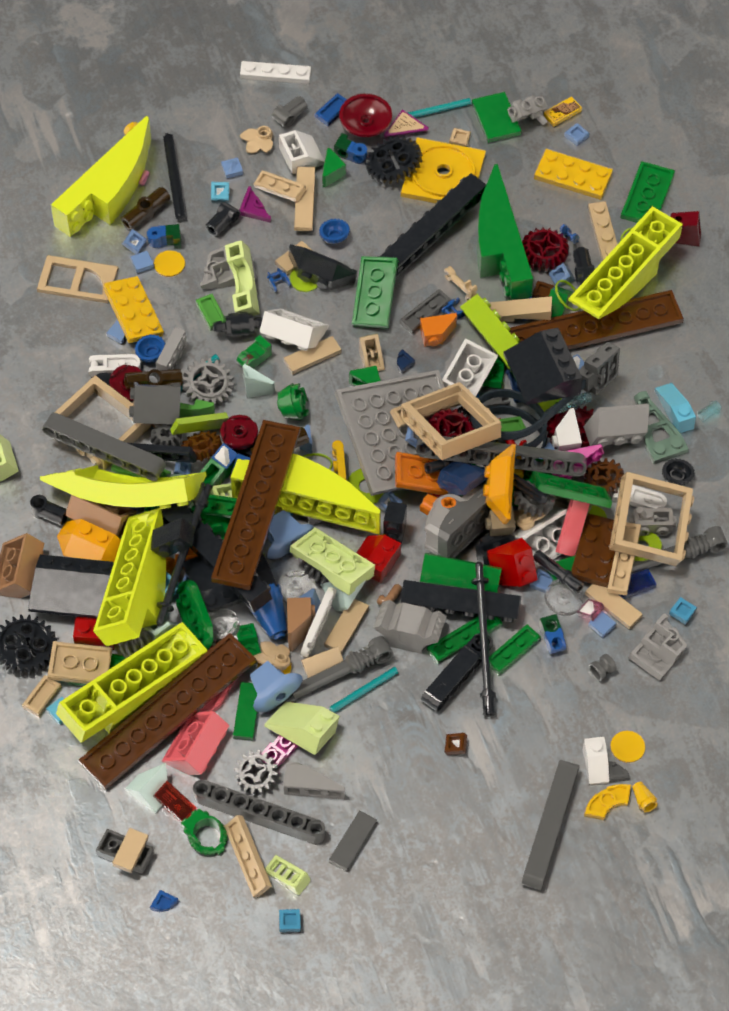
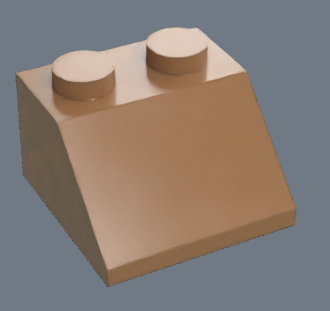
(300, 617)

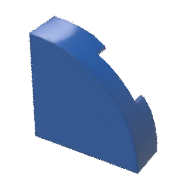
(163, 902)

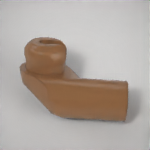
(392, 595)

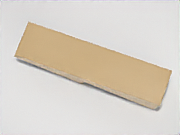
(305, 207)
(530, 308)

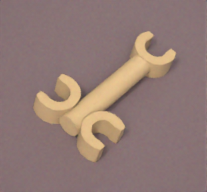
(465, 286)

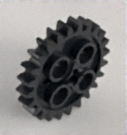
(381, 166)
(39, 636)

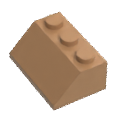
(102, 515)
(18, 565)

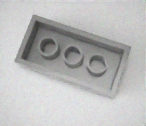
(172, 350)

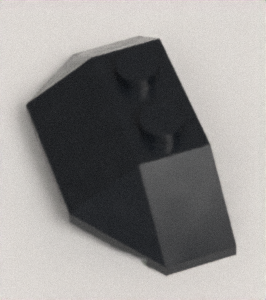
(320, 269)

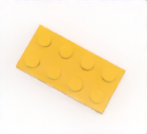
(573, 174)
(132, 308)

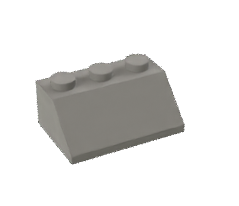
(618, 425)

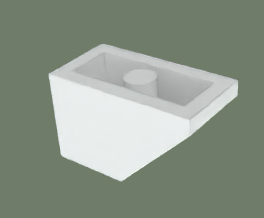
(567, 433)
(596, 760)

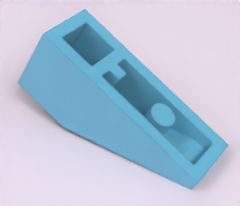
(676, 407)

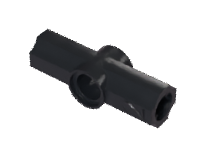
(583, 264)

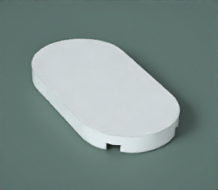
(318, 622)

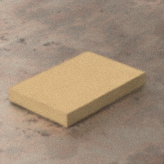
(78, 662)

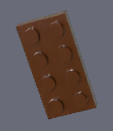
(593, 556)

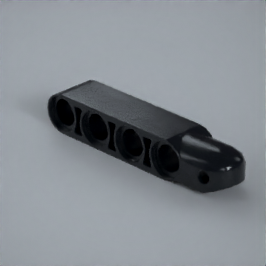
(454, 674)

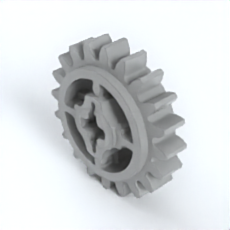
(211, 377)

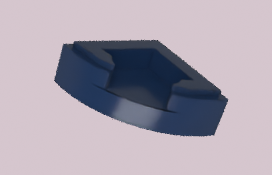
(404, 361)

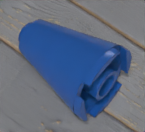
(272, 615)

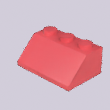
(196, 743)

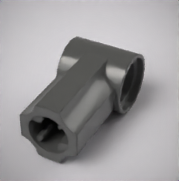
(286, 114)

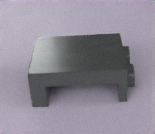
(155, 403)

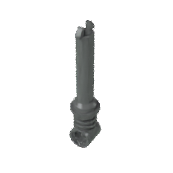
(711, 540)
(376, 651)

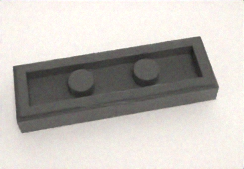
(429, 307)
(352, 841)

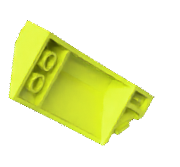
(126, 490)

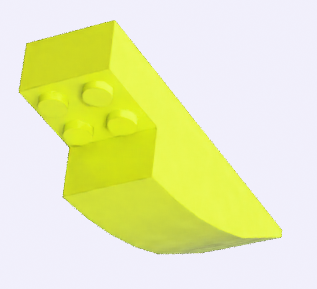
(106, 185)
(628, 265)
(319, 494)
(134, 583)
(129, 684)

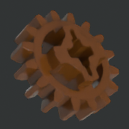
(203, 444)
(604, 475)

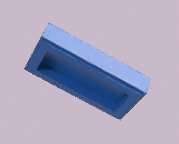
(330, 110)

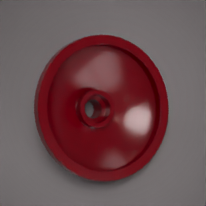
(365, 115)

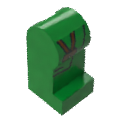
(255, 353)

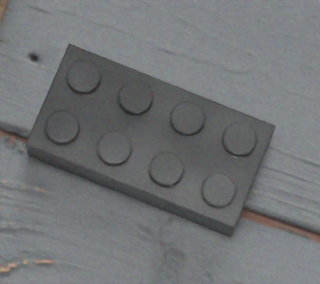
(110, 845)

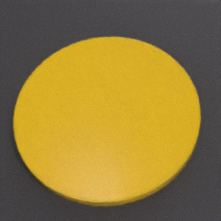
(169, 263)
(627, 746)

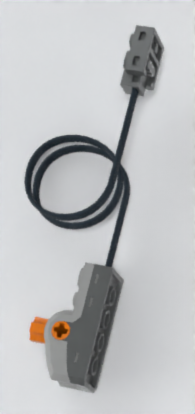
(458, 520)

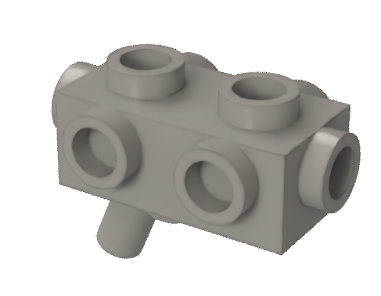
(531, 107)
(654, 520)

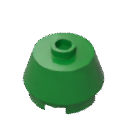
(293, 402)

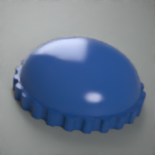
(334, 231)
(149, 348)

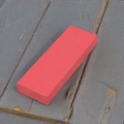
(572, 527)

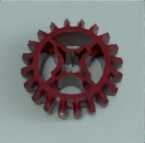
(554, 253)
(451, 421)

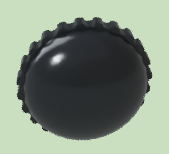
(678, 471)

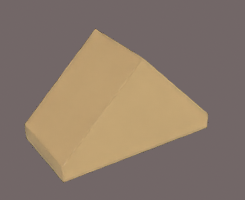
(371, 351)

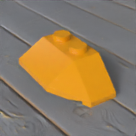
(500, 484)
(87, 541)

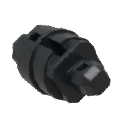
(237, 324)

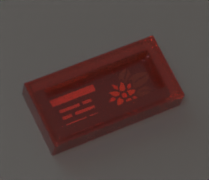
(174, 801)

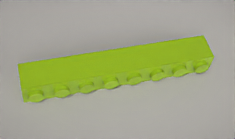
(493, 331)

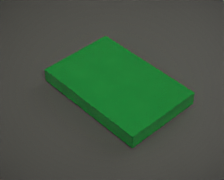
(494, 117)

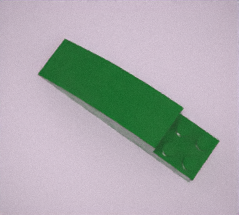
(499, 241)

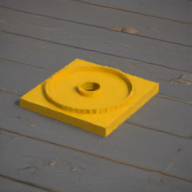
(428, 183)

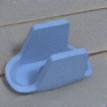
(283, 533)
(273, 686)

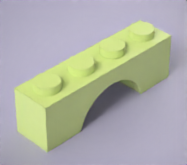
(240, 262)

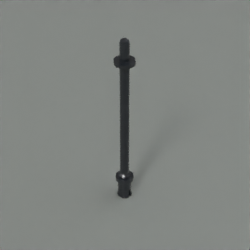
(200, 502)
(487, 694)

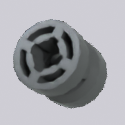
(602, 667)

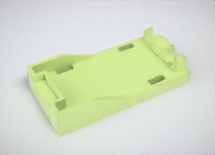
(334, 560)

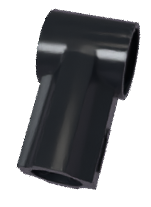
(225, 215)
(49, 510)

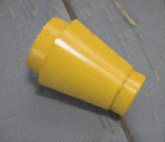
(644, 797)

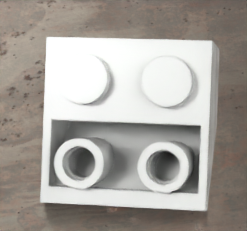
(299, 150)

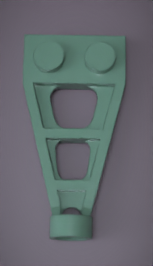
(666, 448)

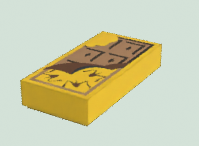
(562, 111)

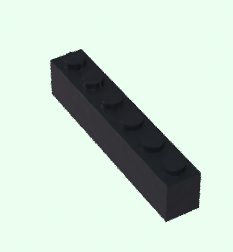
(460, 599)

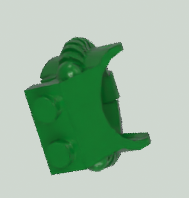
(198, 820)

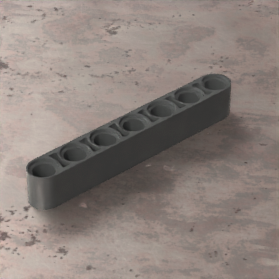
(104, 446)
(264, 819)
(550, 825)

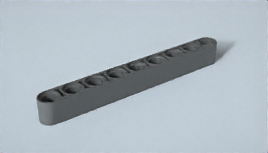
(528, 463)

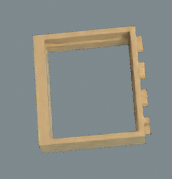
(115, 399)
(412, 415)
(620, 545)

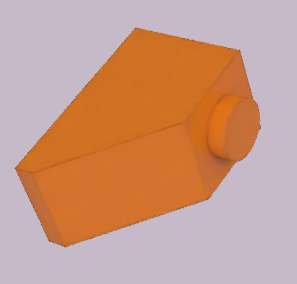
(437, 328)

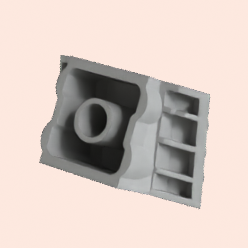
(409, 625)

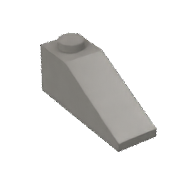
(305, 781)

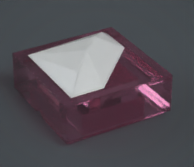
(590, 609)

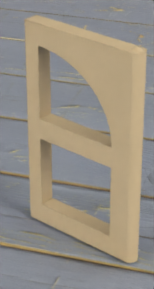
(104, 272)

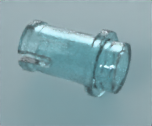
(713, 408)

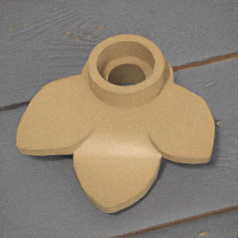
(258, 139)
(525, 521)
(276, 655)

